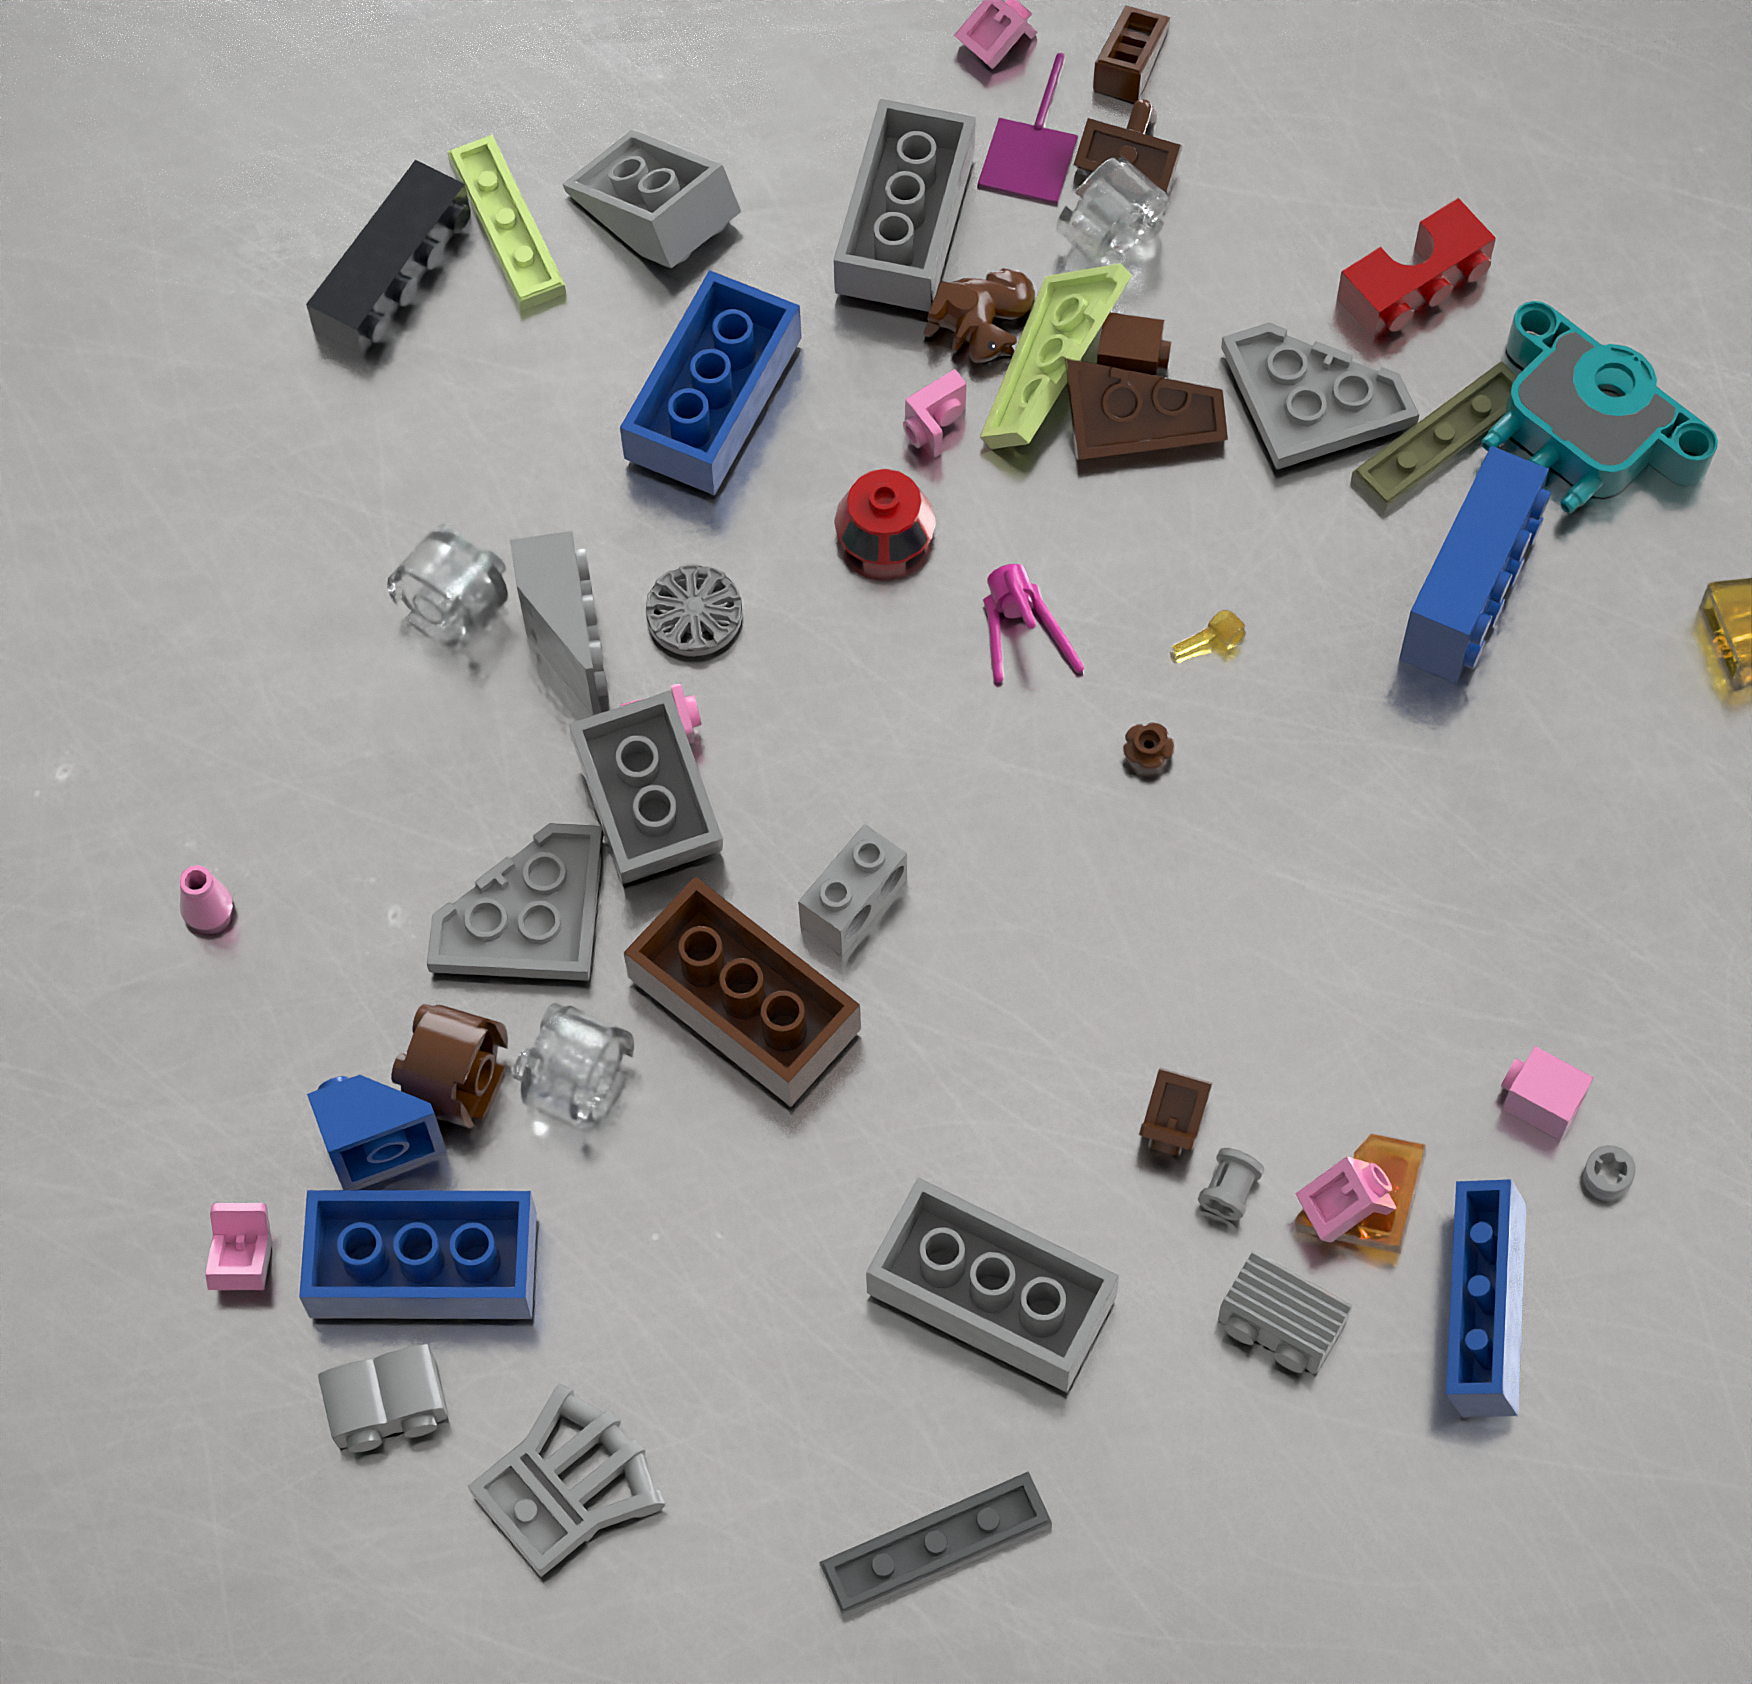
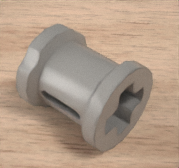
(1231, 1183)

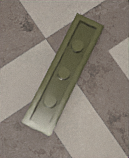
(1436, 440)

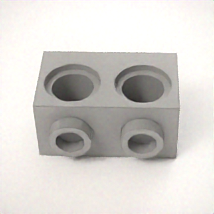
(853, 890)

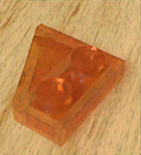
(1403, 1166)

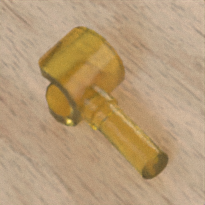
(1223, 625)

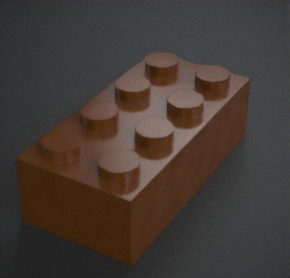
(743, 990)

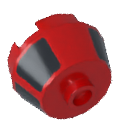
(884, 520)

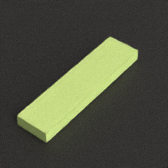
(507, 223)

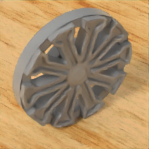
(694, 610)

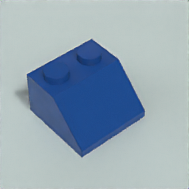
(373, 1128)

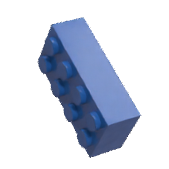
(711, 382)
(1476, 566)
(418, 1254)

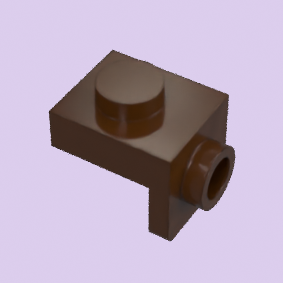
(1175, 1112)

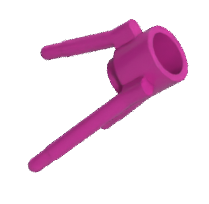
(1016, 597)

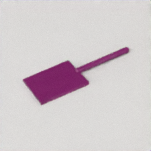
(1028, 157)

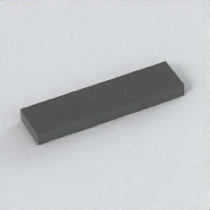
(935, 1544)

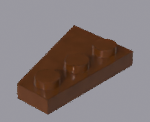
(1138, 412)

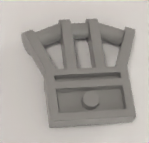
(538, 1508)

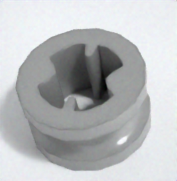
(1620, 1161)

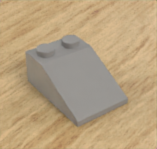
(656, 196)

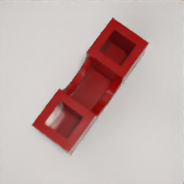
(1388, 293)

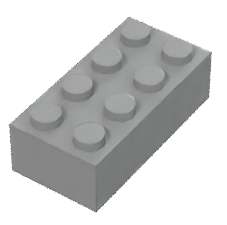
(904, 205)
(992, 1284)

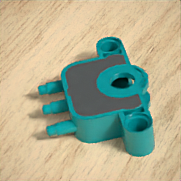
(1583, 432)

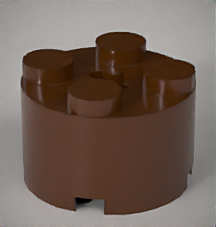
(452, 1063)

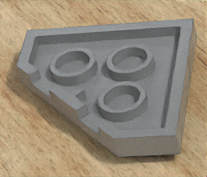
(1313, 395)
(526, 912)

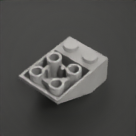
(561, 611)

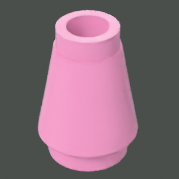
(203, 899)

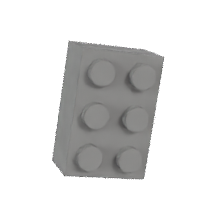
(646, 787)

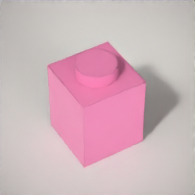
(1545, 1092)

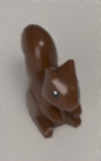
(970, 308)

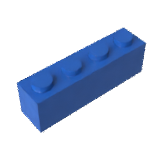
(1486, 1299)

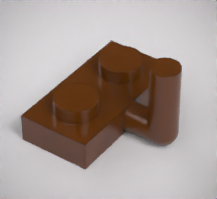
(1149, 154)

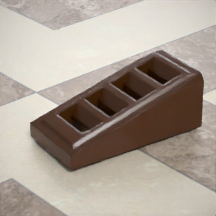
(1128, 55)

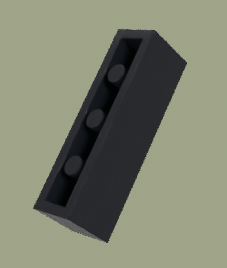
(389, 258)

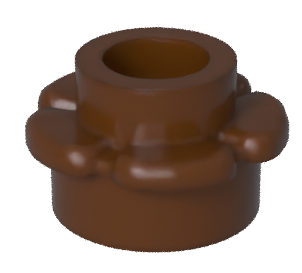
(1148, 759)

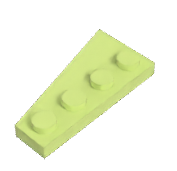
(1059, 327)

